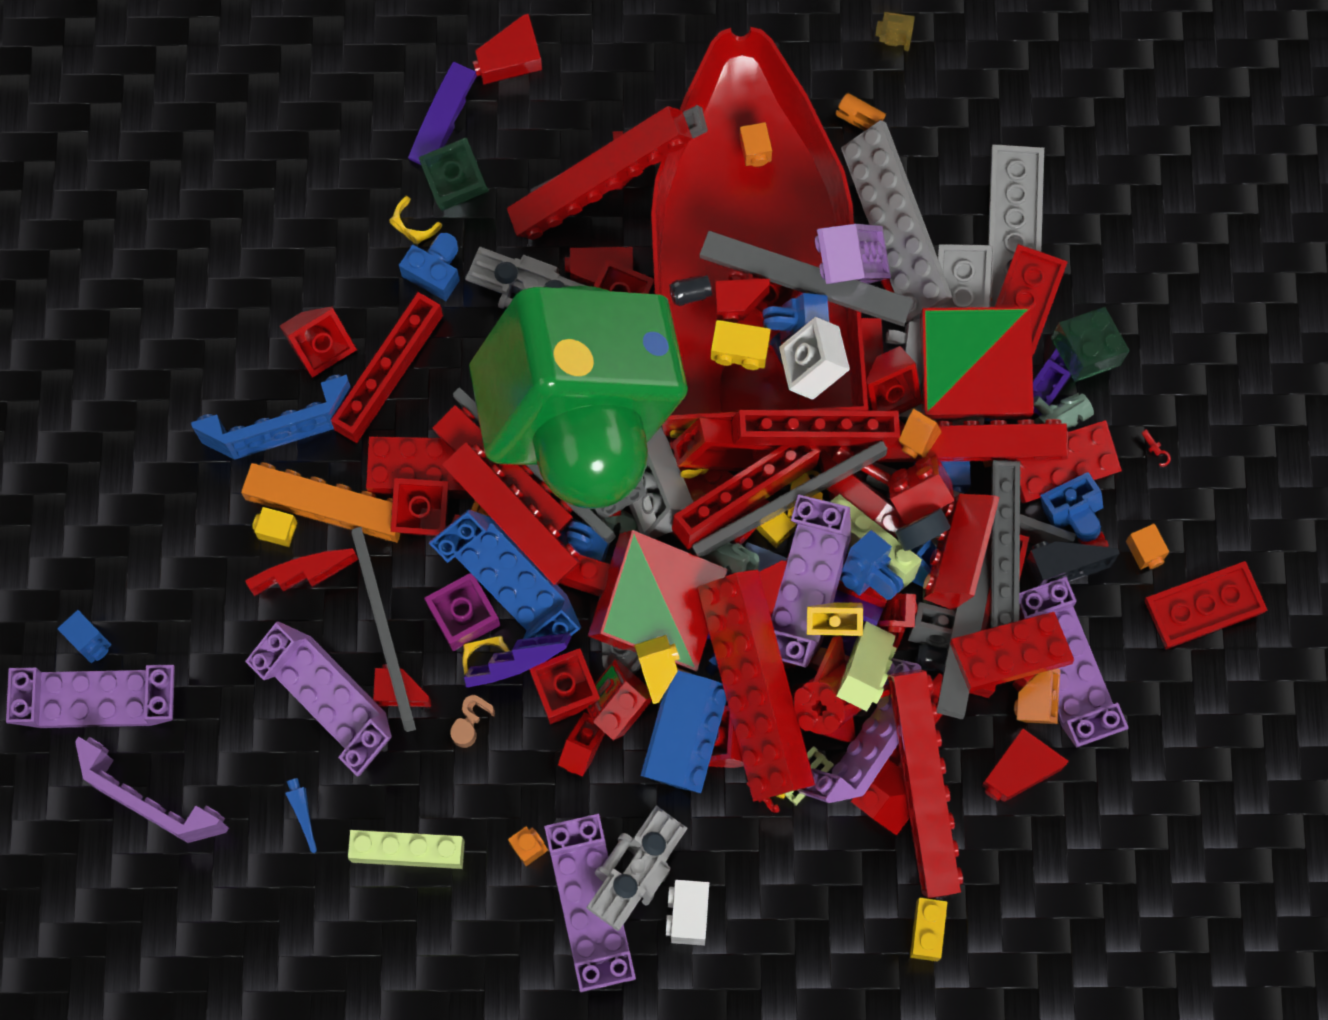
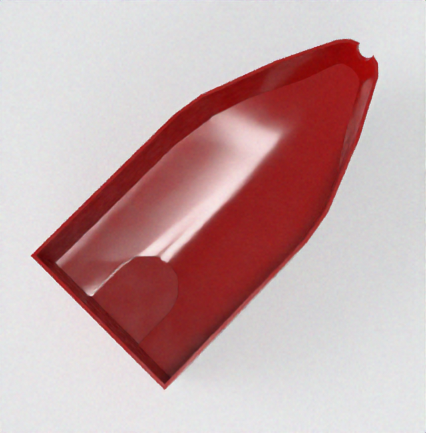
(764, 206)

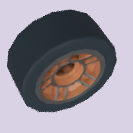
(923, 530)

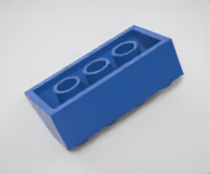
(685, 732)

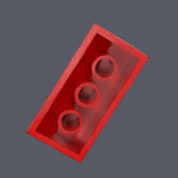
(960, 550)

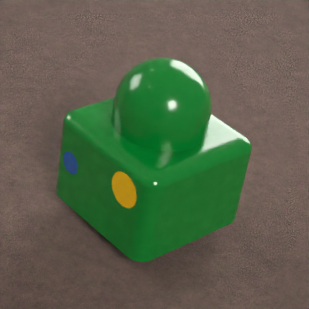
(578, 387)

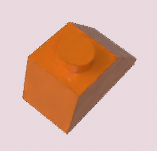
(919, 435)
(1039, 699)

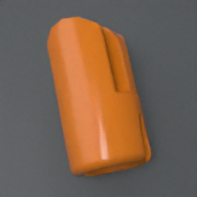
(859, 112)

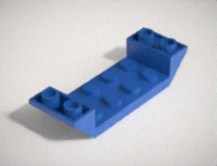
(278, 431)
(507, 574)

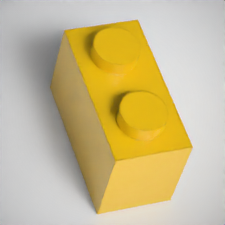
(740, 345)
(928, 929)

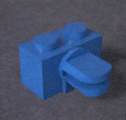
(432, 268)
(795, 314)
(1075, 506)
(585, 540)
(868, 567)

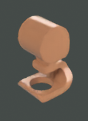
(463, 729)

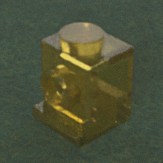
(895, 29)

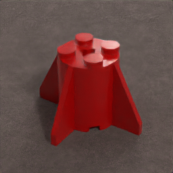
(817, 700)

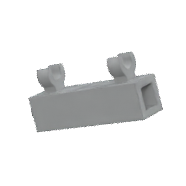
(912, 346)

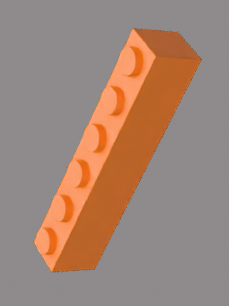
(319, 500)

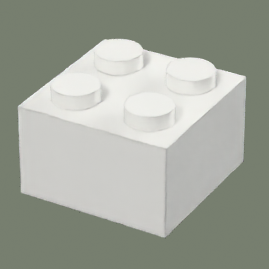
(814, 358)
(689, 916)

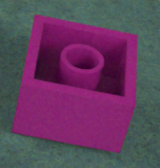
(462, 611)

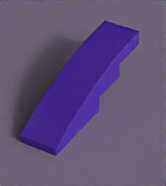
(443, 111)
(1050, 379)
(524, 656)

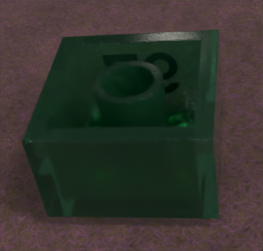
(453, 174)
(1090, 344)

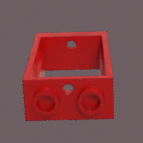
(714, 447)

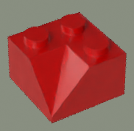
(564, 685)

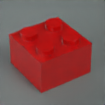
(920, 489)

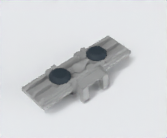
(513, 275)
(643, 875)

